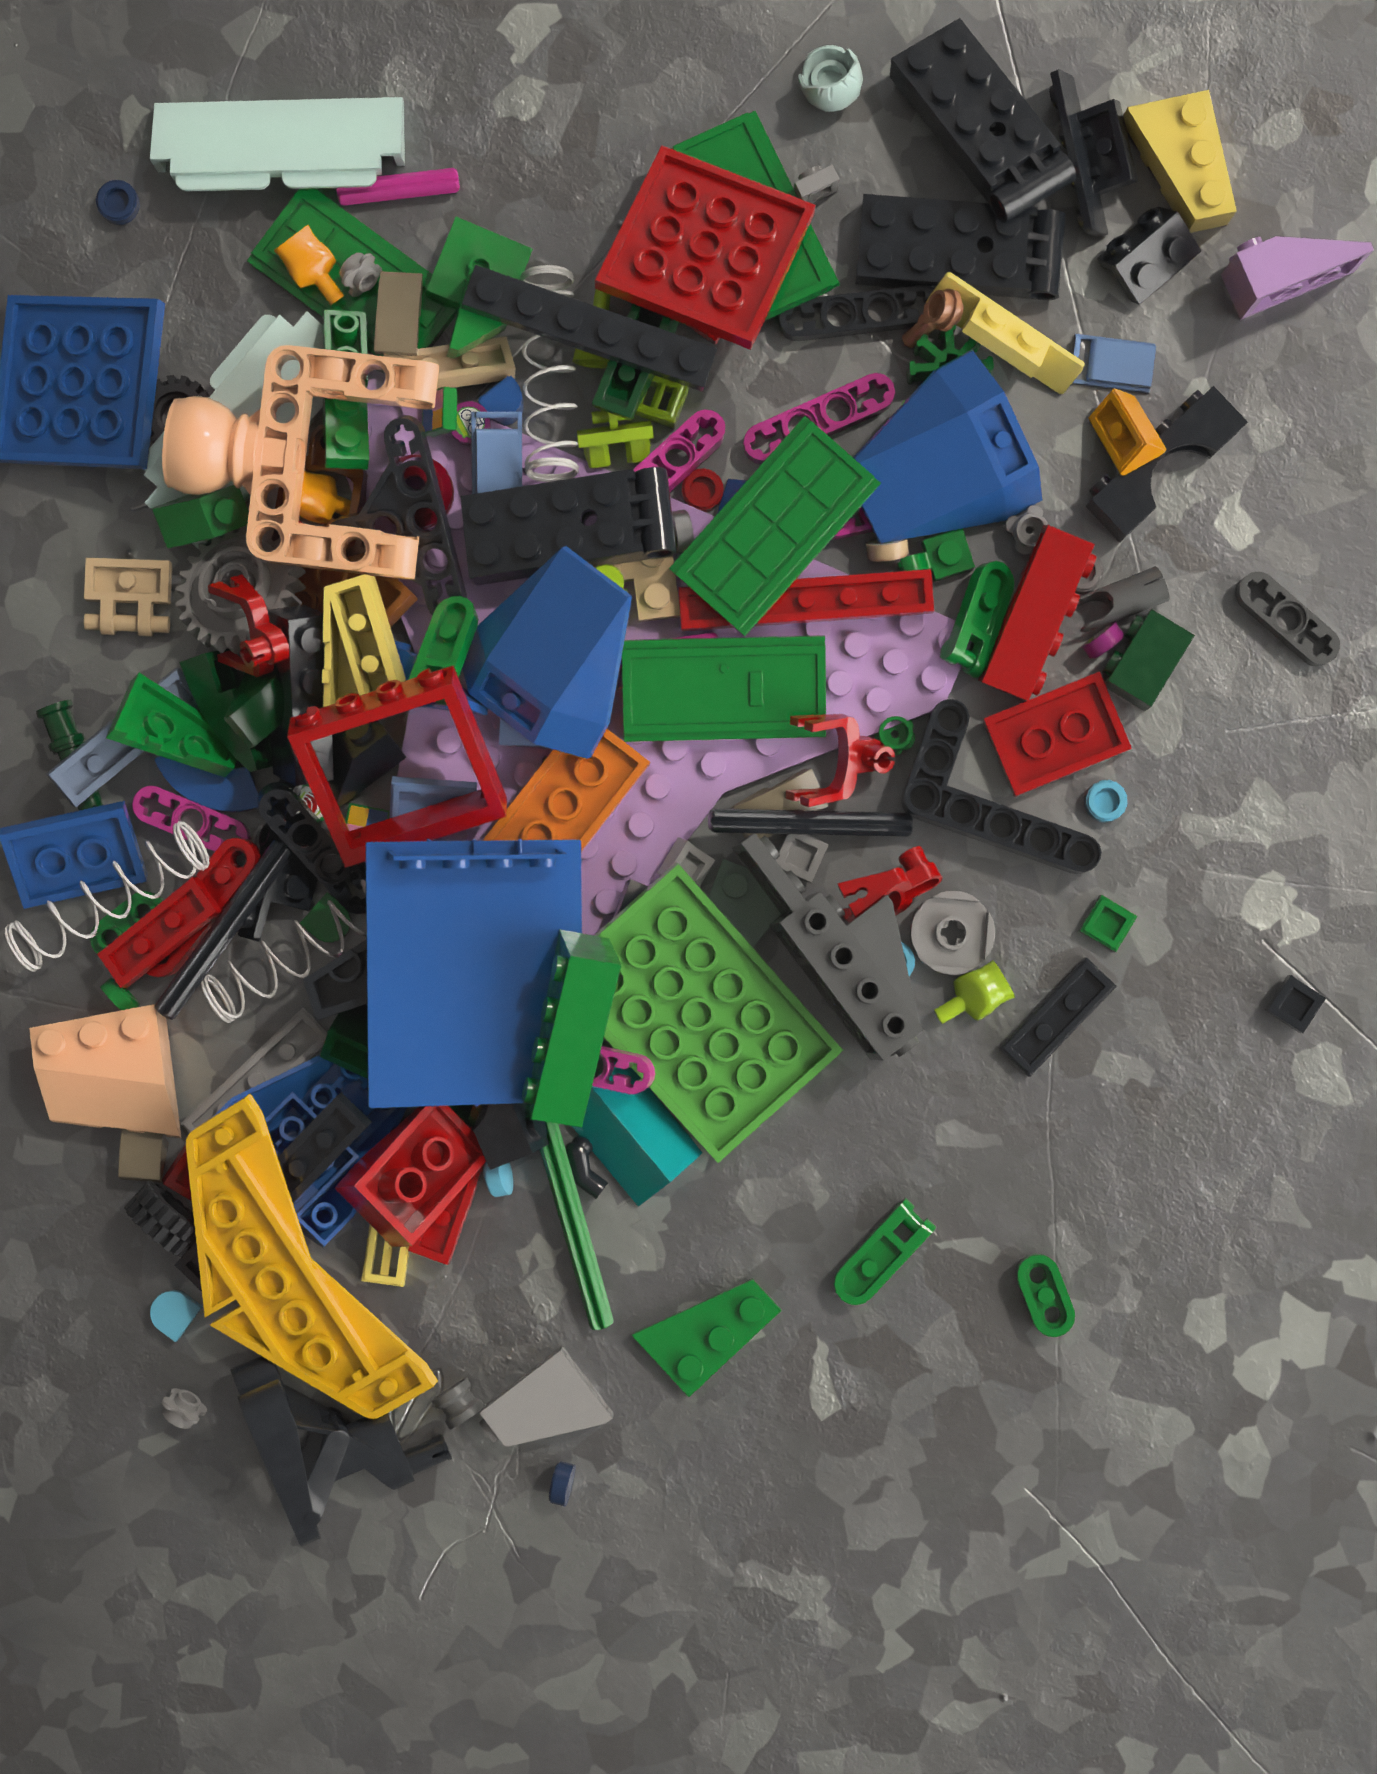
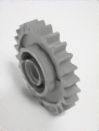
(221, 621)

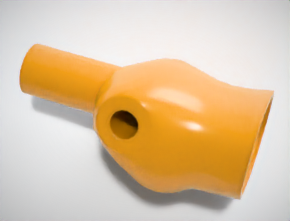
(309, 263)
(321, 498)

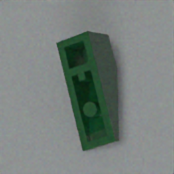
(624, 386)

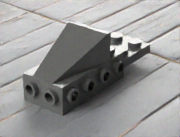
(866, 952)

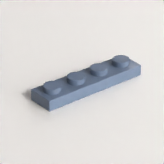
(103, 758)

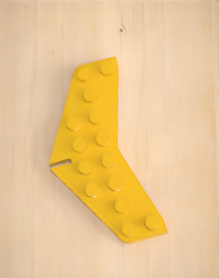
(287, 1302)

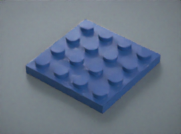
(79, 380)

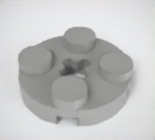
(933, 948)

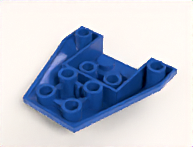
(949, 457)
(553, 655)
(290, 1105)

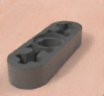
(1305, 616)

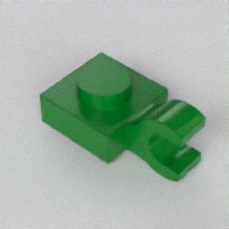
(943, 554)

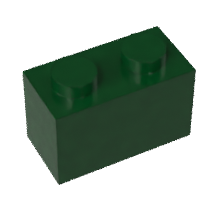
(1147, 659)

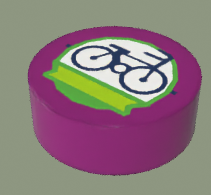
(463, 431)
(1103, 641)

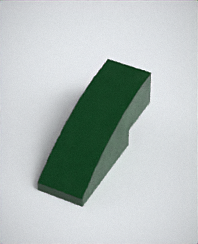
(213, 690)

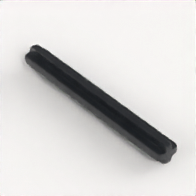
(810, 822)
(223, 929)

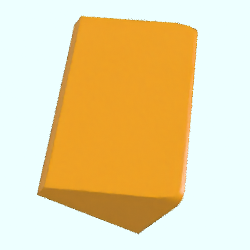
(1126, 431)

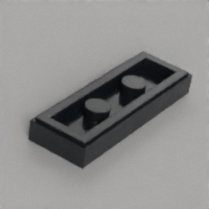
(1057, 1017)

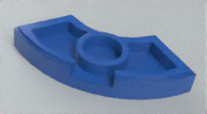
(227, 794)

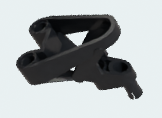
(331, 1450)

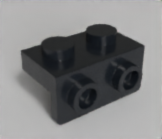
(1150, 252)

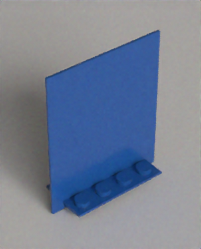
(461, 964)

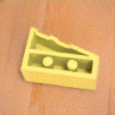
(1186, 156)
(357, 640)

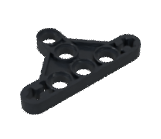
(400, 502)

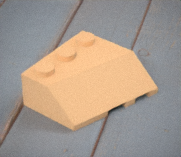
(108, 1071)

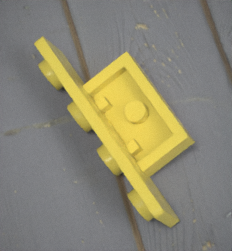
(1013, 338)

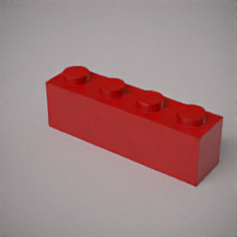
(1037, 612)

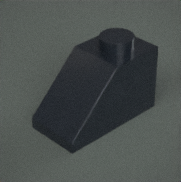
(361, 758)

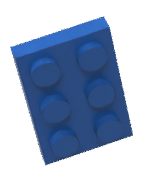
(60, 851)

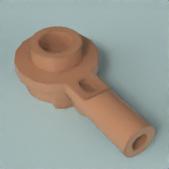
(940, 313)

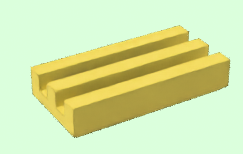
(383, 1277)

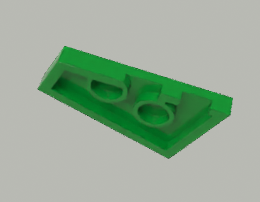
(169, 728)
(707, 1335)

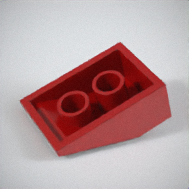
(413, 1174)

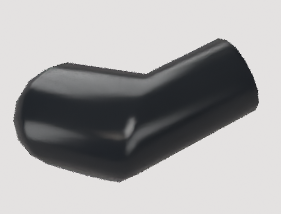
(584, 1177)

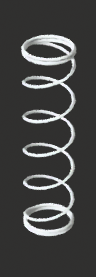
(558, 288)
(190, 855)
(230, 1016)

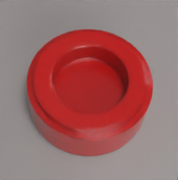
(702, 490)

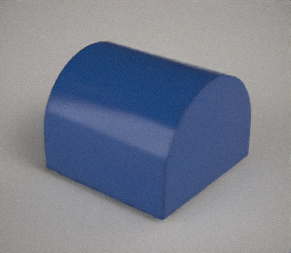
(503, 397)

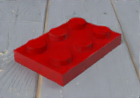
(1056, 734)

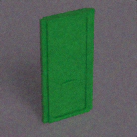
(747, 151)
(344, 237)
(775, 526)
(722, 687)

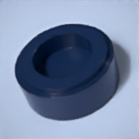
(118, 202)
(562, 1483)

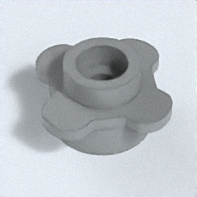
(359, 273)
(1017, 526)
(182, 1408)

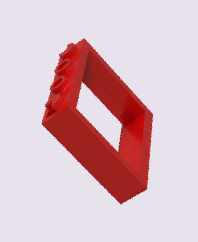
(387, 700)

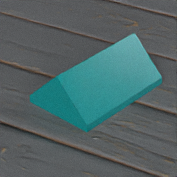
(636, 1139)

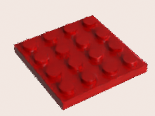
(705, 247)

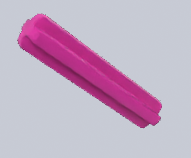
(402, 186)

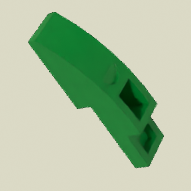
(345, 421)

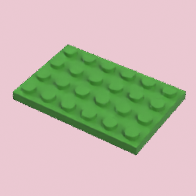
(708, 1015)

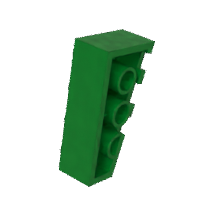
(571, 1028)

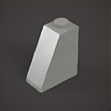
(545, 1403)

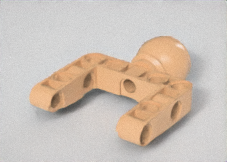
(211, 447)

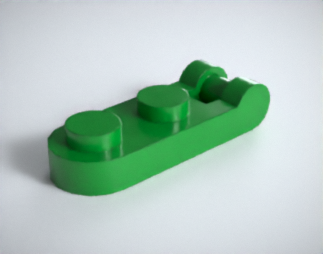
(979, 618)
(447, 637)
(881, 1255)

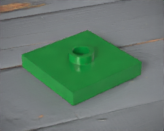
(472, 246)

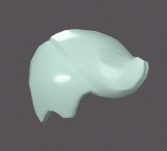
(831, 78)

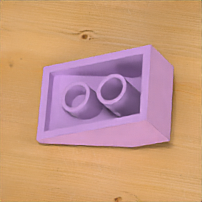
(1287, 267)

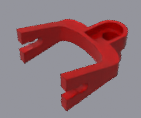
(266, 641)
(855, 756)
(917, 879)

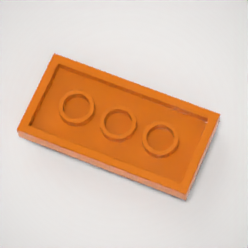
(572, 794)

